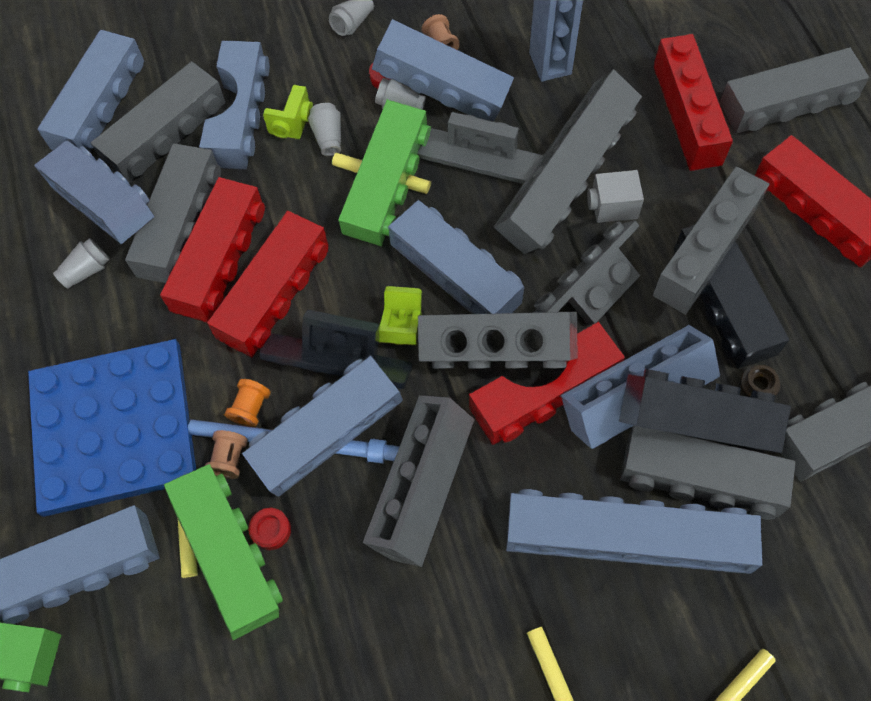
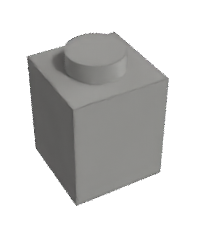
(616, 196)

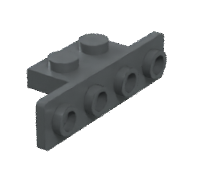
(480, 148)
(597, 279)

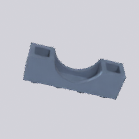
(231, 133)

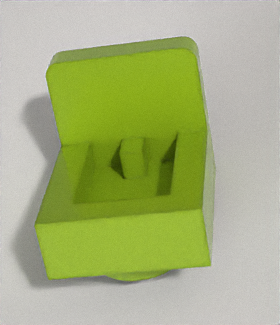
(293, 118)
(400, 315)

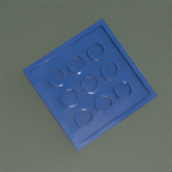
(109, 427)

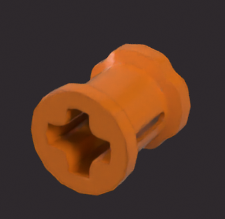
(247, 403)

